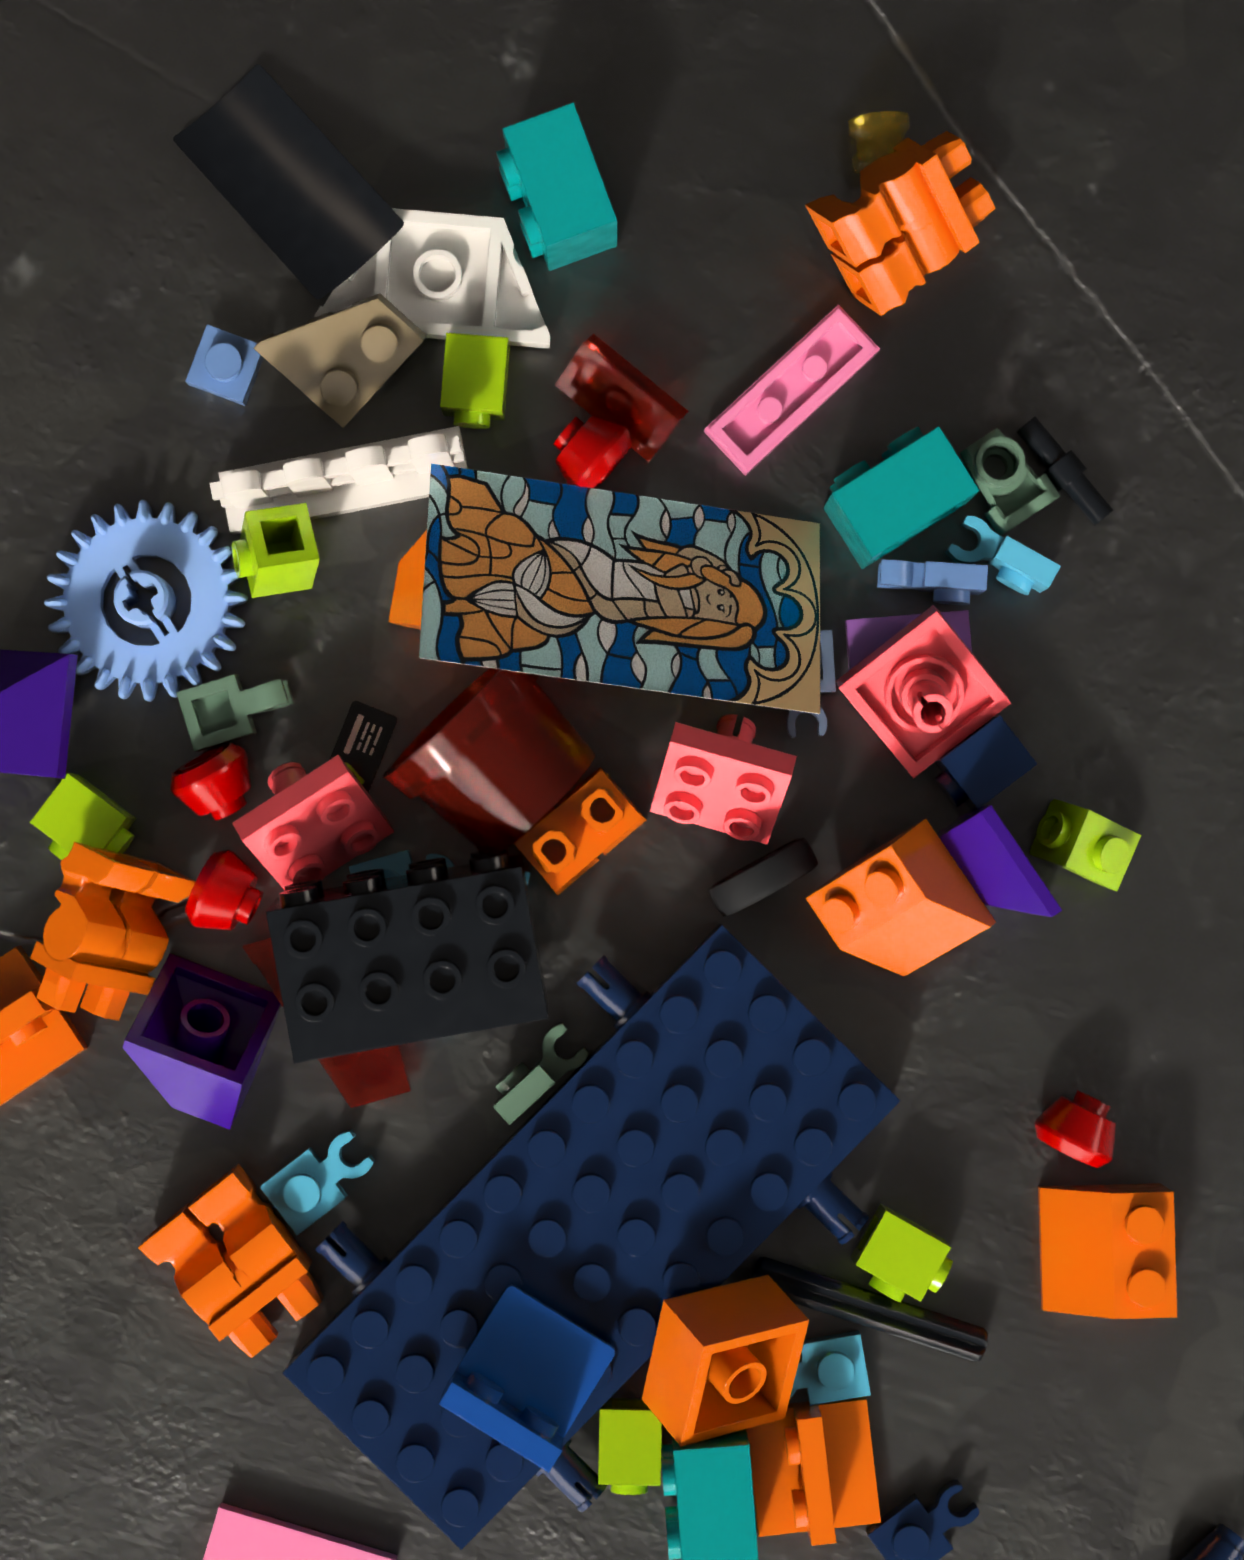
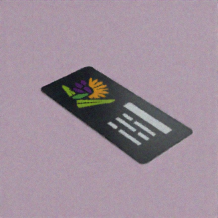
(364, 741)

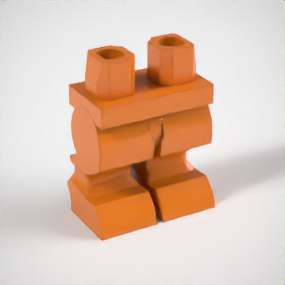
(912, 210)
(580, 829)
(105, 930)
(235, 1283)

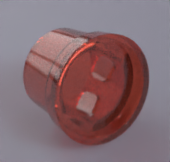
(493, 759)

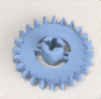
(115, 550)

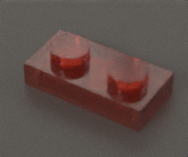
(621, 394)

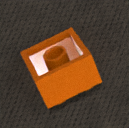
(901, 903)
(1108, 1250)

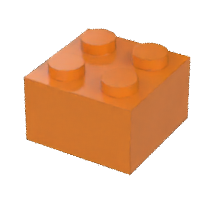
(724, 1359)

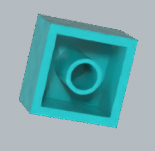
(561, 188)
(900, 496)
(713, 1499)

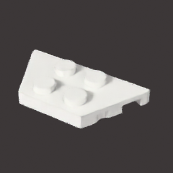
(451, 279)

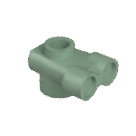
(1017, 492)

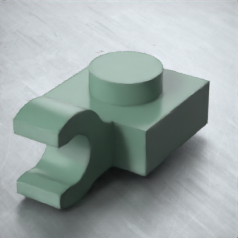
(224, 711)
(526, 1086)

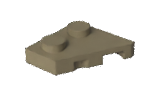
(344, 354)

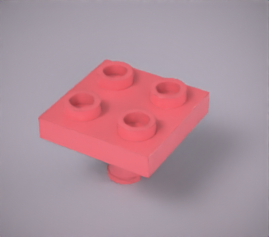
(923, 691)
(723, 780)
(312, 822)

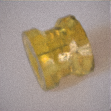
(876, 135)

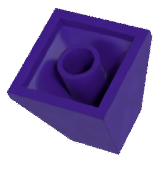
(35, 712)
(996, 864)
(202, 1038)

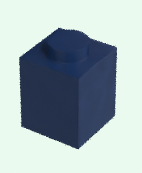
(983, 765)

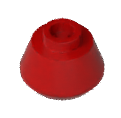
(591, 450)
(214, 781)
(223, 893)
(1079, 1129)

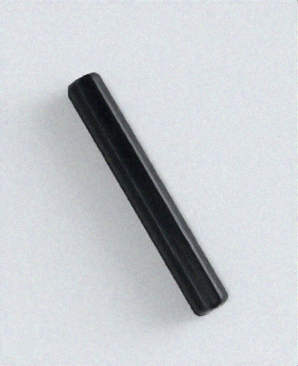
(876, 1310)

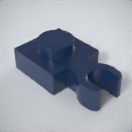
(918, 1531)

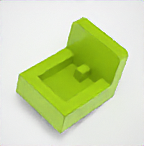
(1085, 843)

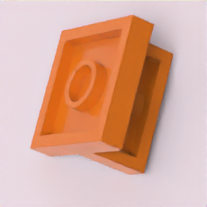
(32, 1033)
(814, 1470)

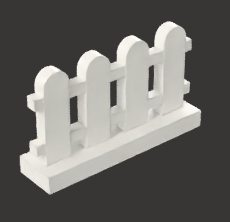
(341, 478)

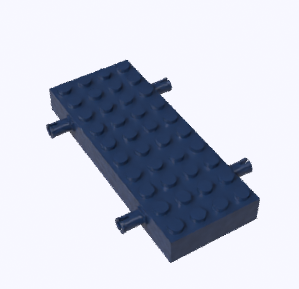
(620, 1191)

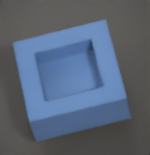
(225, 365)

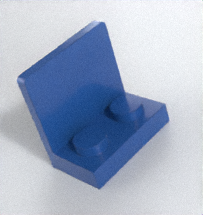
(527, 1376)

